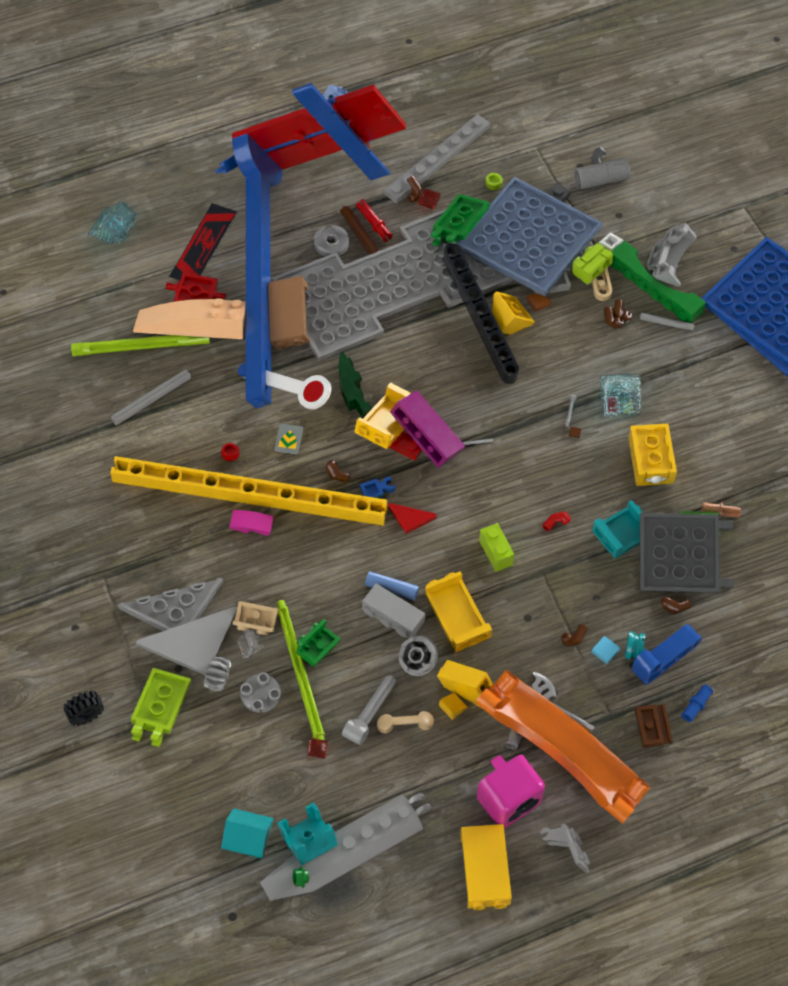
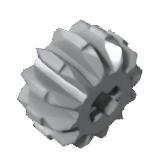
(217, 674)

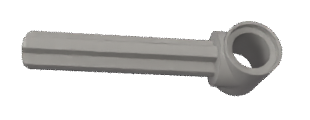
(357, 729)

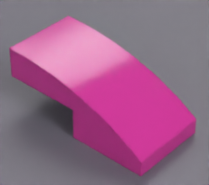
(251, 521)

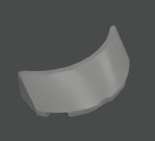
(667, 253)

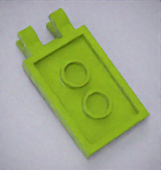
(159, 705)

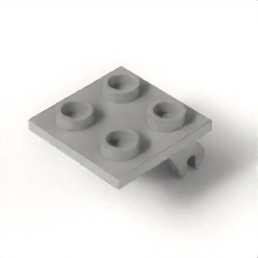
(567, 837)

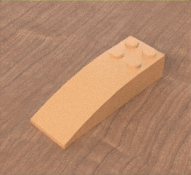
(195, 318)

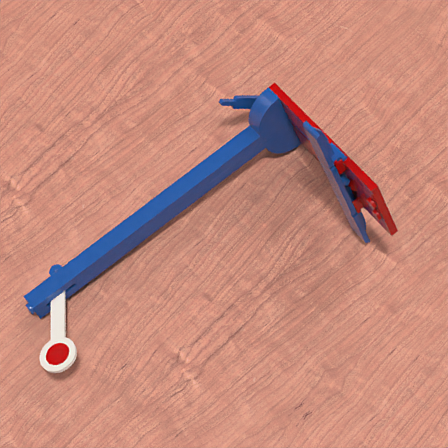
(262, 155)

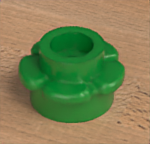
(300, 877)

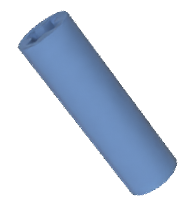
(393, 585)

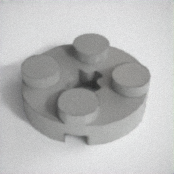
(331, 233)

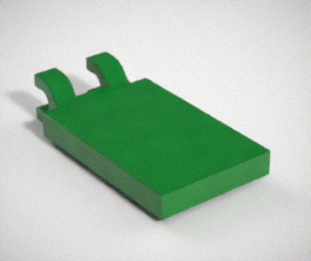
(459, 219)

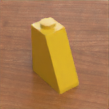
(464, 680)

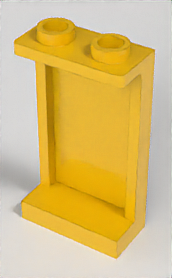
(379, 423)
(457, 612)
(486, 866)

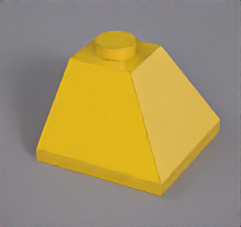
(510, 313)

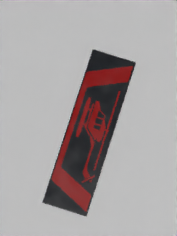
(204, 241)

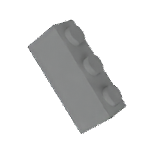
(393, 611)

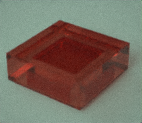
(429, 198)

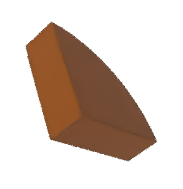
(538, 301)

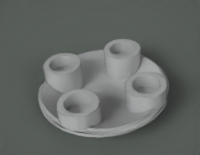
(260, 693)

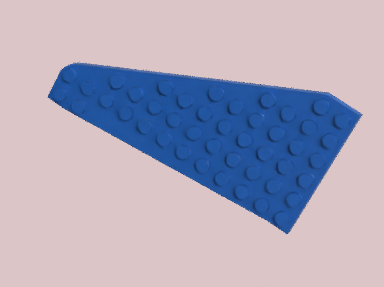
(755, 301)

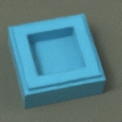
(605, 650)

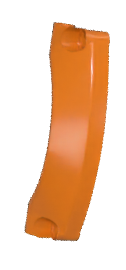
(567, 742)

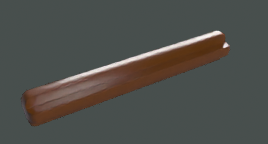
(358, 230)

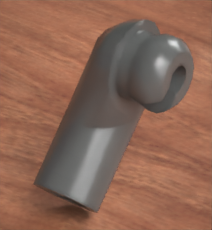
(597, 155)

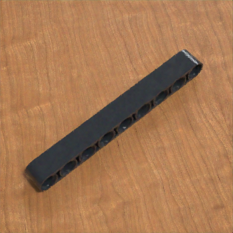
(480, 321)

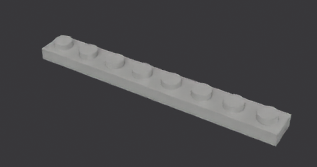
(438, 157)

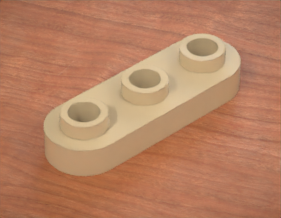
(602, 286)

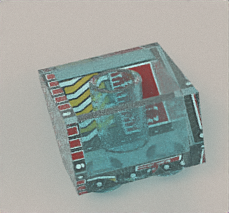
(113, 223)
(620, 394)

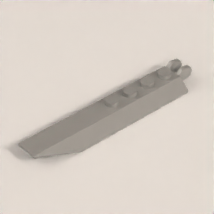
(356, 845)

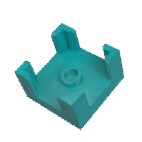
(308, 837)

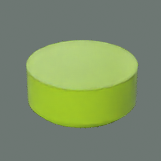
(493, 181)

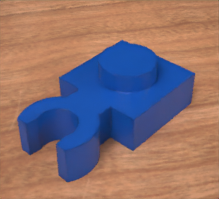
(376, 489)

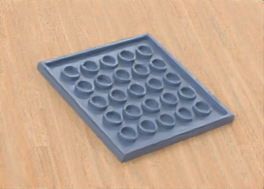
(530, 236)

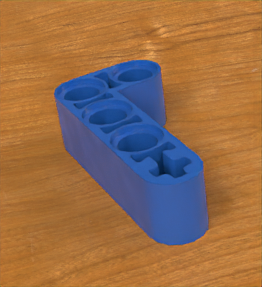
(652, 664)

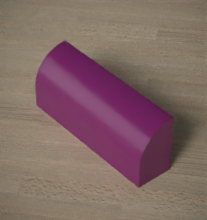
(427, 428)

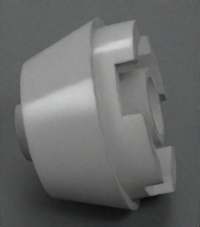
(418, 655)

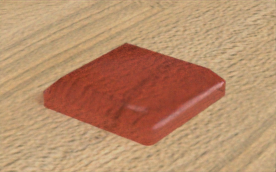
(317, 748)

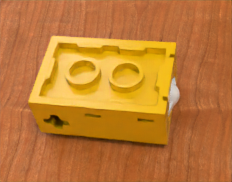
(652, 454)

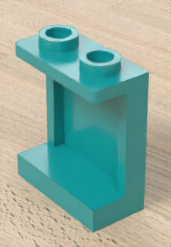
(620, 531)

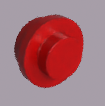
(230, 452)

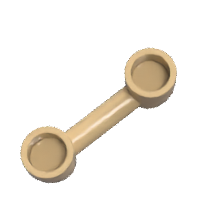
(386, 721)

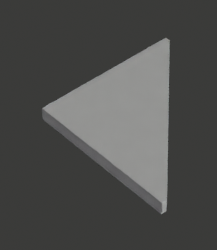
(173, 606)
(192, 642)

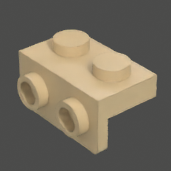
(255, 617)

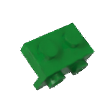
(317, 643)

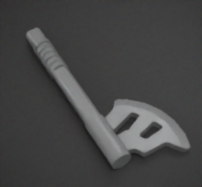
(552, 694)

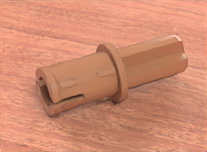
(723, 510)

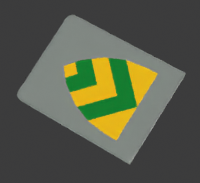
(288, 438)

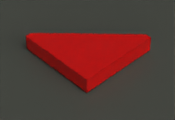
(410, 518)

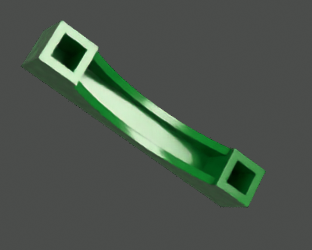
(684, 305)

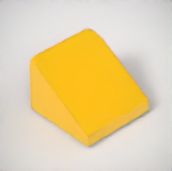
(452, 705)

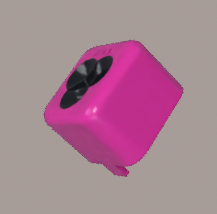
(510, 790)

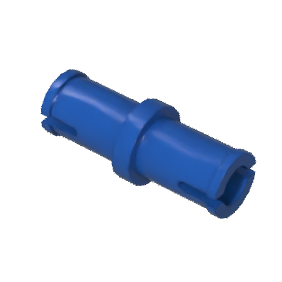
(697, 703)

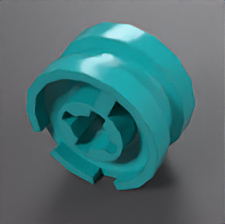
(634, 645)

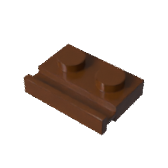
(653, 725)

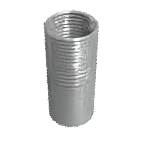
(602, 173)

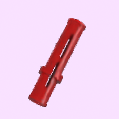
(377, 225)

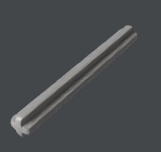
(150, 397)

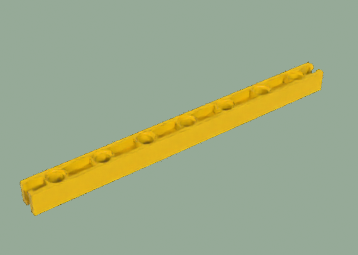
(263, 492)

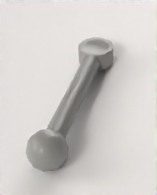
(572, 398)

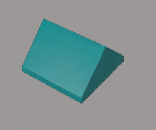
(246, 833)

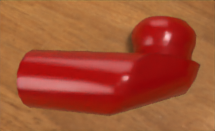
(554, 518)

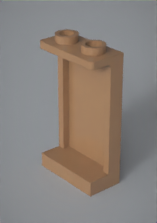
(287, 312)

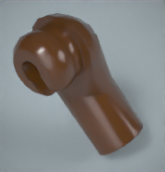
(415, 189)
(574, 639)

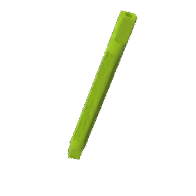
(89, 348)

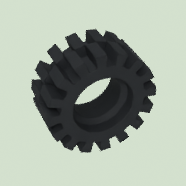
(83, 708)

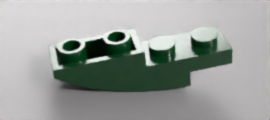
(350, 387)

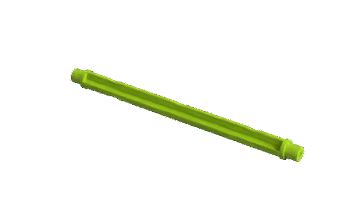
(300, 671)

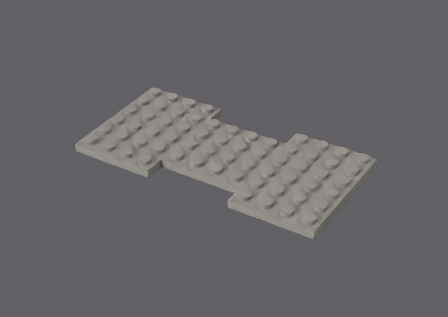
(352, 297)

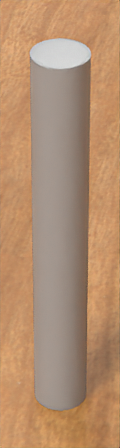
(666, 321)

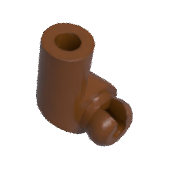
(619, 312)
(615, 323)
(335, 473)
(673, 606)

